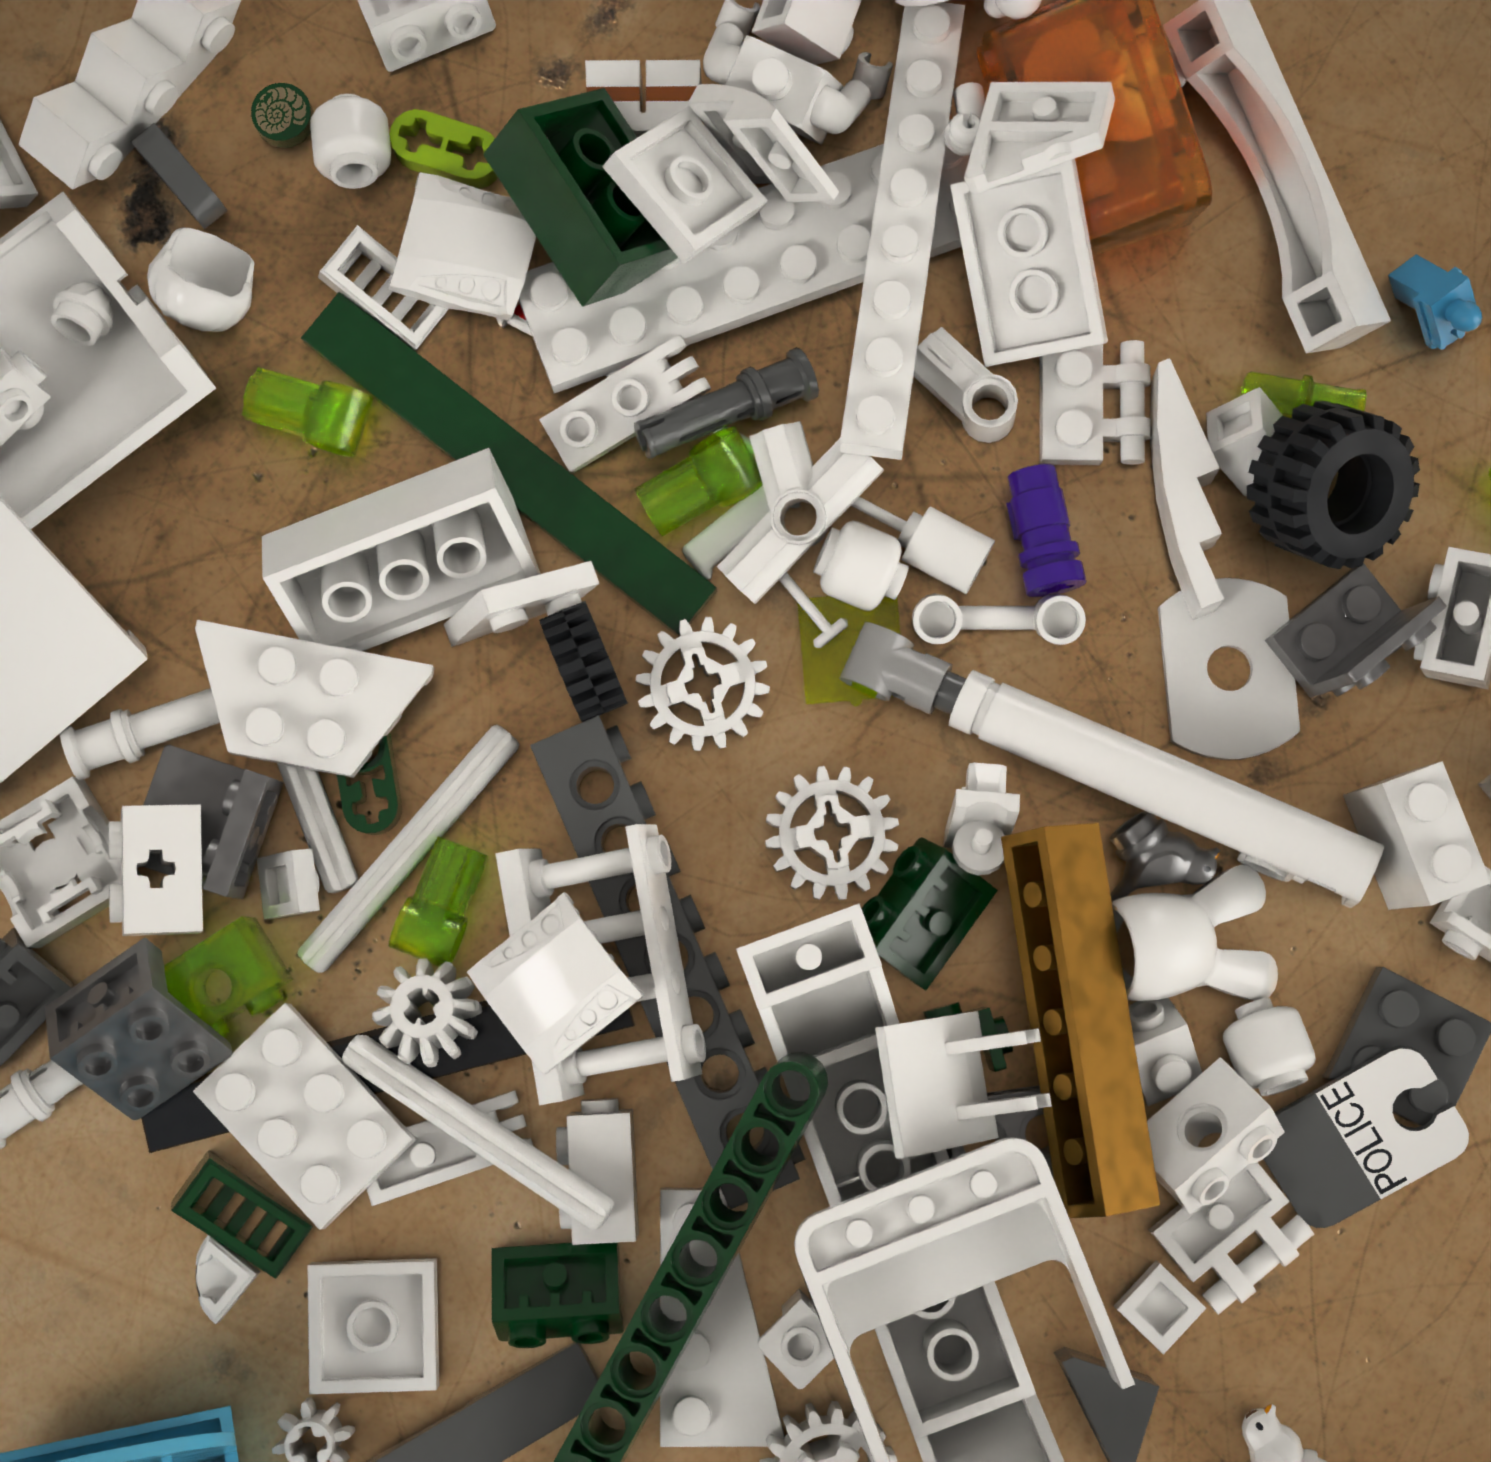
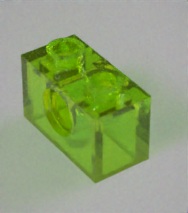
(247, 959)

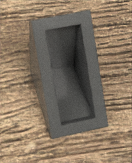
(1113, 1413)

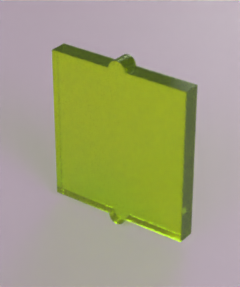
(825, 665)

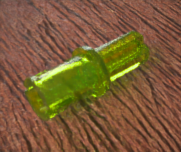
(1290, 392)

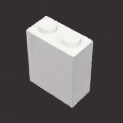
(1424, 837)

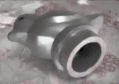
(1159, 856)

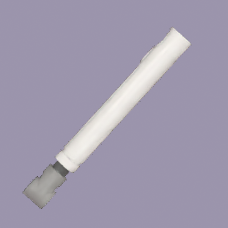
(1265, 831)

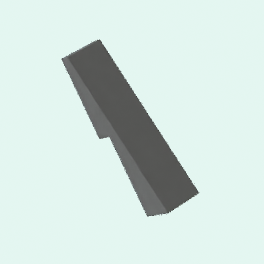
(506, 1415)

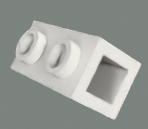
(602, 1152)

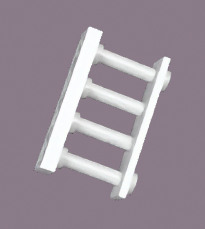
(526, 891)

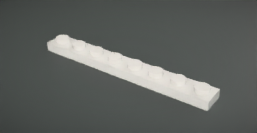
(902, 232)

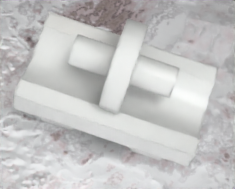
(980, 818)

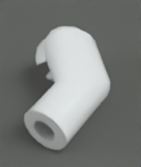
(961, 131)

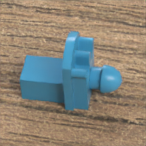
(1440, 298)

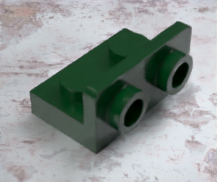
(925, 911)
(556, 1293)

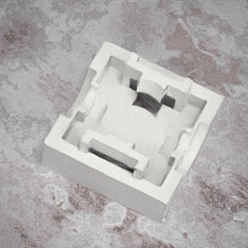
(76, 854)

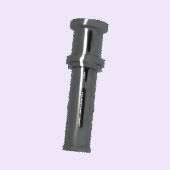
(752, 395)

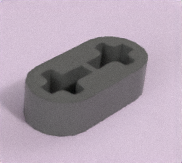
(179, 176)

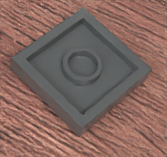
(1406, 1014)

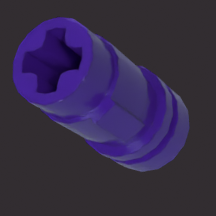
(1042, 525)

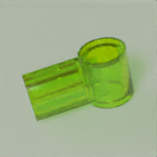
(324, 414)
(714, 474)
(434, 918)

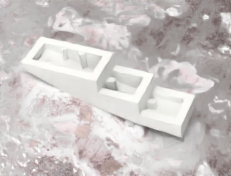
(1180, 469)

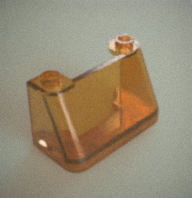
(1151, 160)

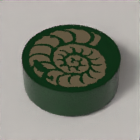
(282, 115)

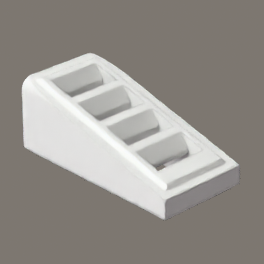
(333, 274)

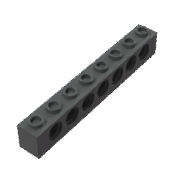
(564, 763)

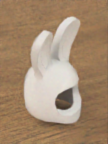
(1178, 940)

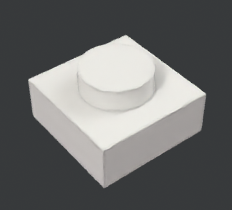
(288, 883)
(1159, 1307)

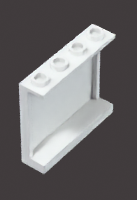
(54, 645)

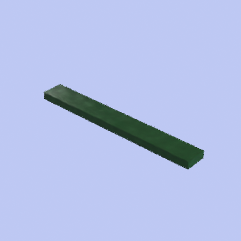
(538, 484)

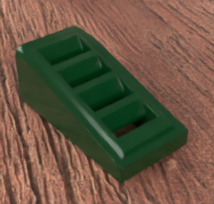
(234, 1181)

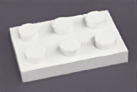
(1030, 266)
(304, 1116)

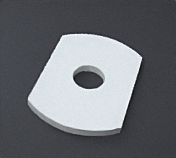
(1217, 720)

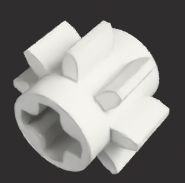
(322, 1424)

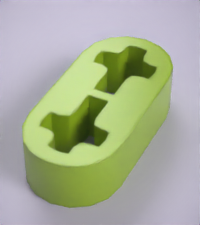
(450, 136)

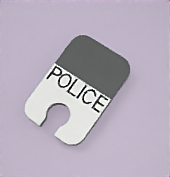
(1348, 1147)

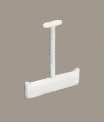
(727, 532)

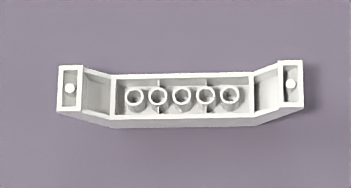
(956, 1360)

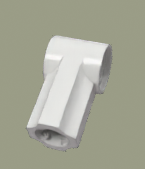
(961, 381)

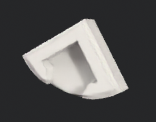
(221, 1278)

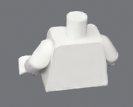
(798, 89)

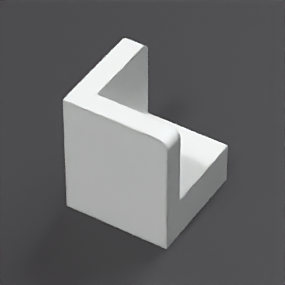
(1236, 432)

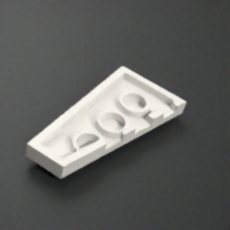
(722, 1380)

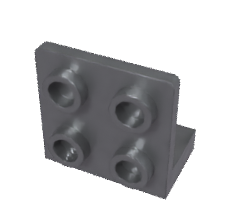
(1349, 634)
(233, 814)
(130, 1035)

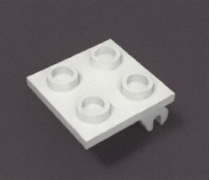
(939, 1083)

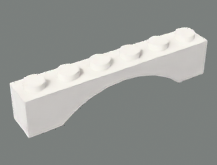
(1320, 261)

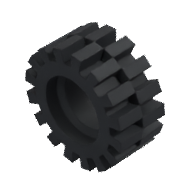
(583, 661)

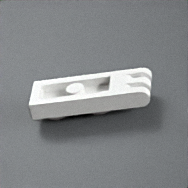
(607, 411)
(438, 1155)

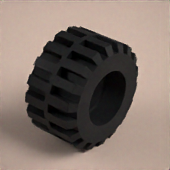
(1369, 493)

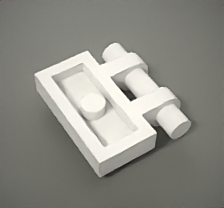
(1073, 405)
(1215, 1229)

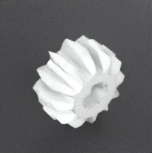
(404, 1018)

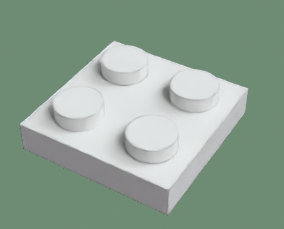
(685, 184)
(373, 1326)

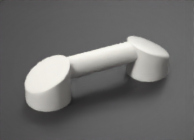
(1053, 617)

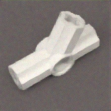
(787, 480)

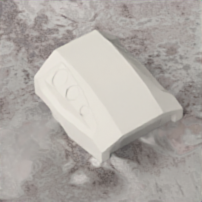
(463, 249)
(554, 984)

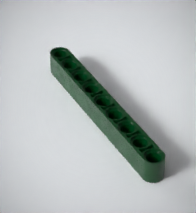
(687, 1280)

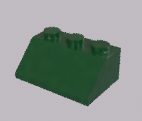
(555, 175)

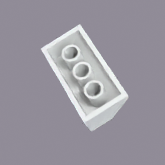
(398, 556)

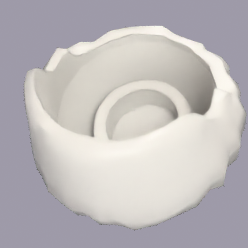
(201, 280)

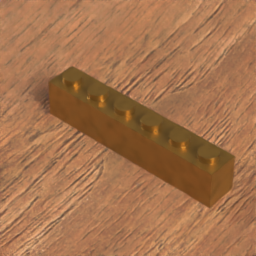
(1083, 1020)

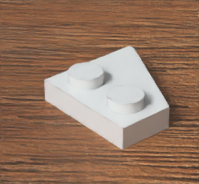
(1035, 128)

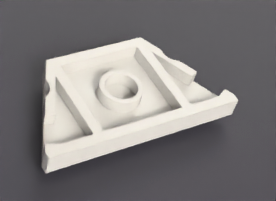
(304, 698)

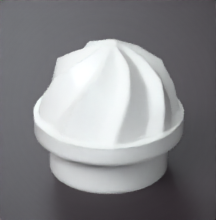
(82, 313)

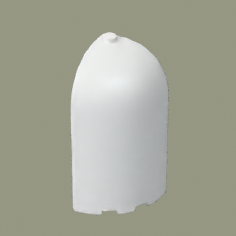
(102, 394)

